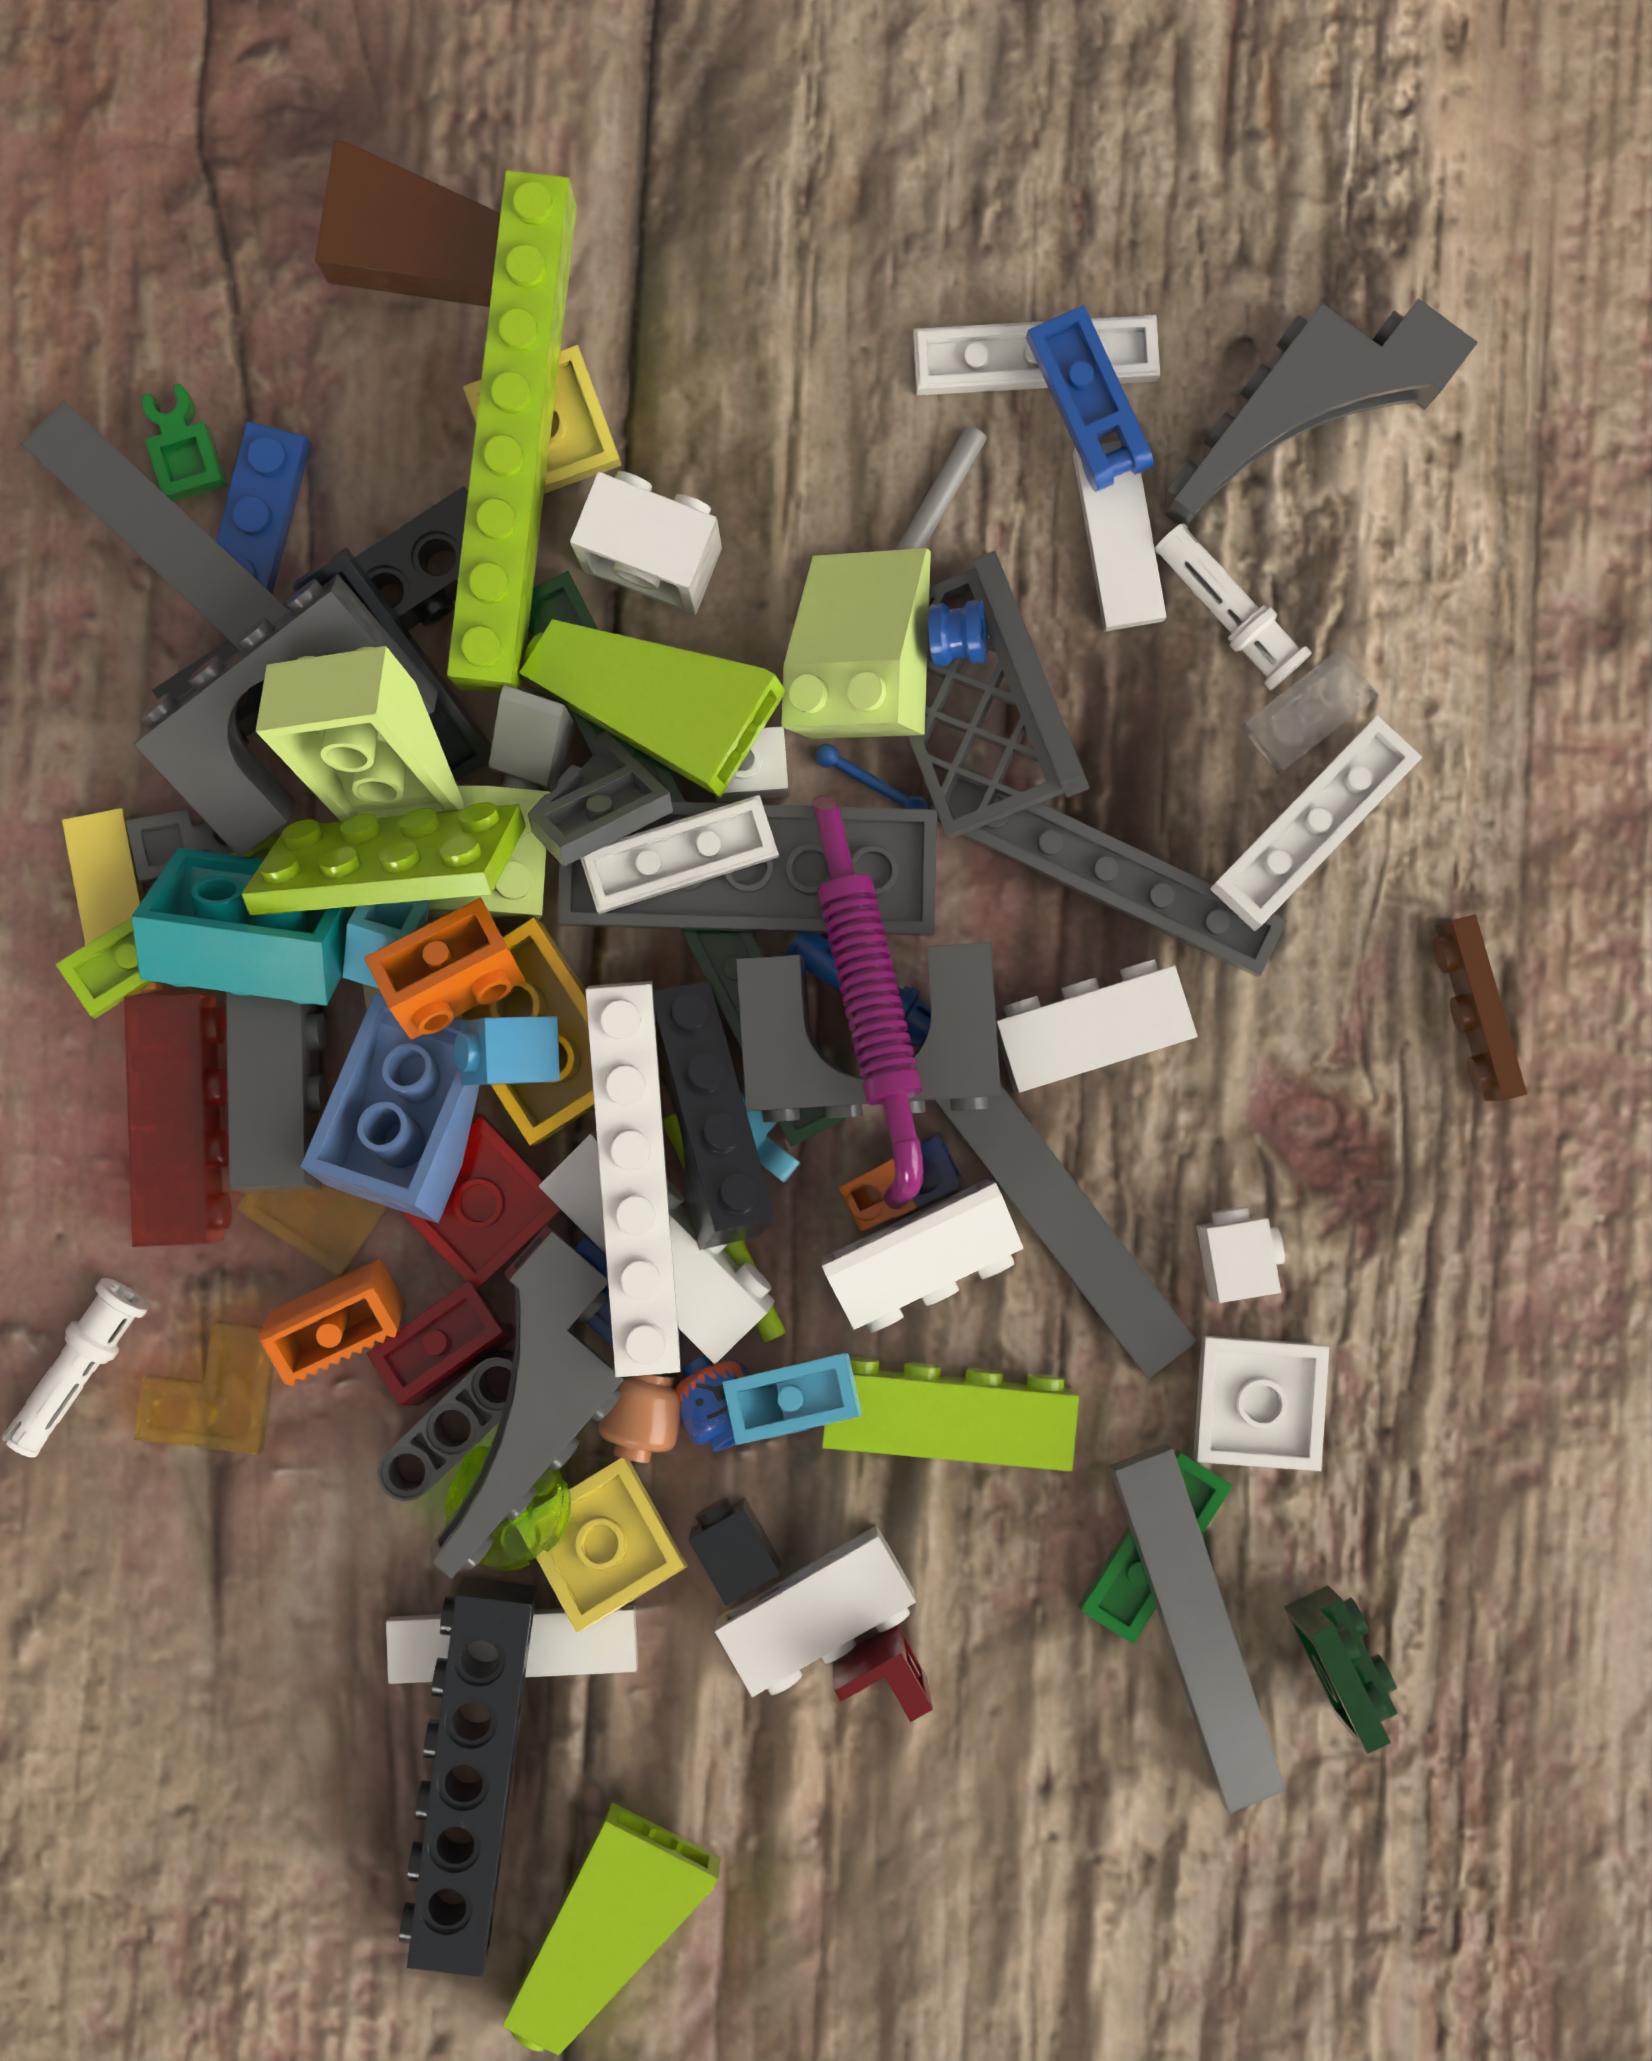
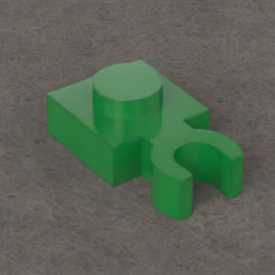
(184, 453)

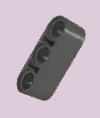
(429, 1439)

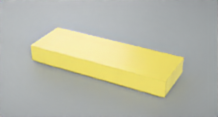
(103, 873)

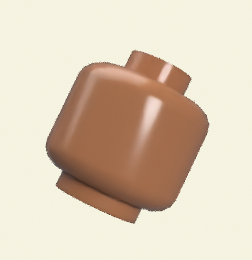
(643, 1418)

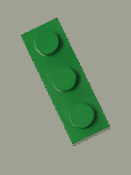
(1120, 1591)

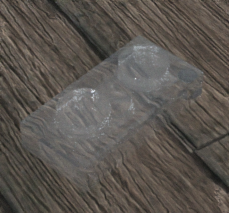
(1309, 710)

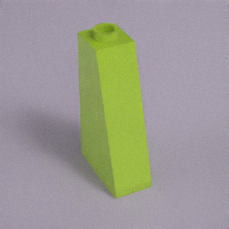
(661, 699)
(614, 1916)

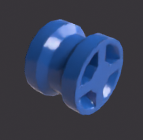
(958, 633)

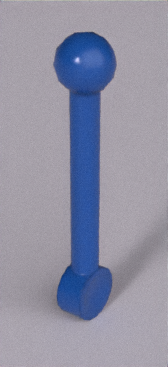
(828, 756)

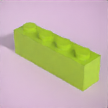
(960, 1417)

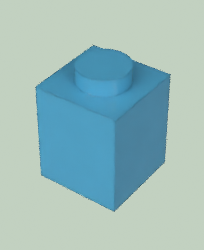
(508, 1050)

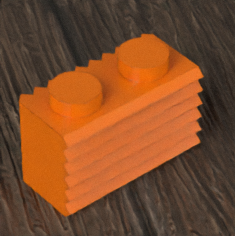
(332, 1322)

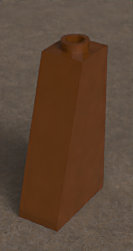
(403, 232)

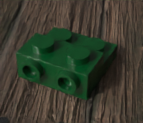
(1349, 1676)

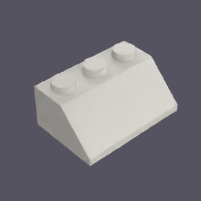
(923, 1256)

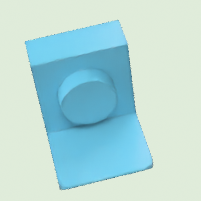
(792, 1399)

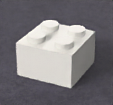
(647, 540)

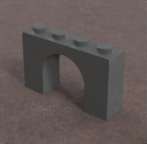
(198, 735)
(791, 1073)

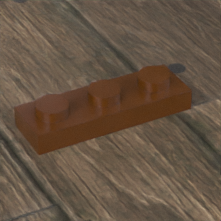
(1478, 1009)

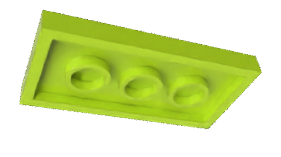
(386, 859)

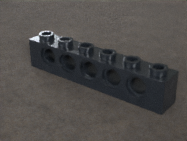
(393, 560)
(459, 1935)

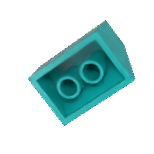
(201, 935)

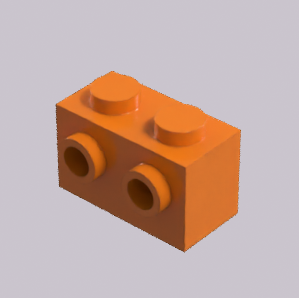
(445, 970)

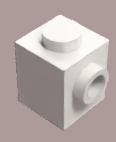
(762, 770)
(1240, 1255)

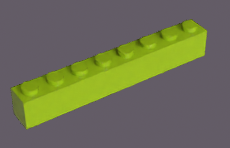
(512, 432)

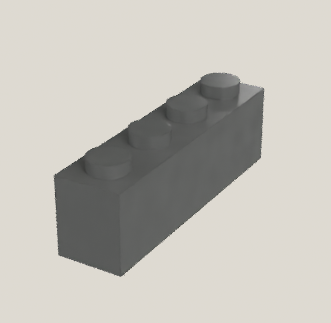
(273, 1092)

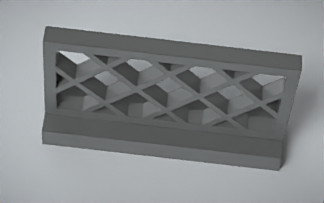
(1029, 694)

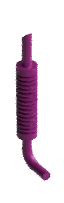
(870, 999)

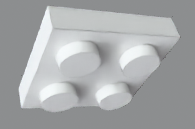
(1261, 1403)

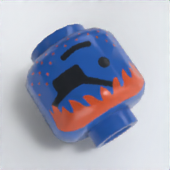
(704, 1401)

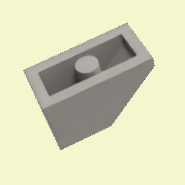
(530, 740)

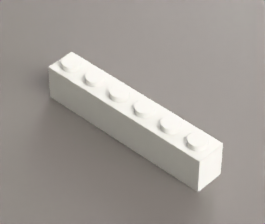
(633, 1178)

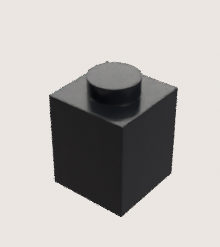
(733, 1549)

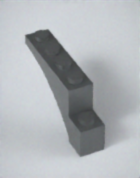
(1319, 379)
(550, 1395)

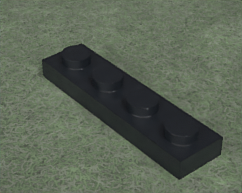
(457, 732)

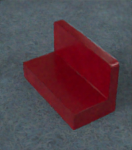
(440, 1345)
(888, 1657)

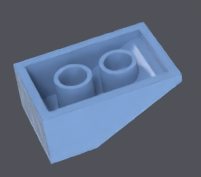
(395, 1118)

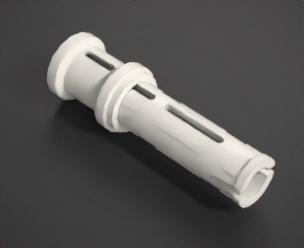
(1250, 627)
(87, 1346)

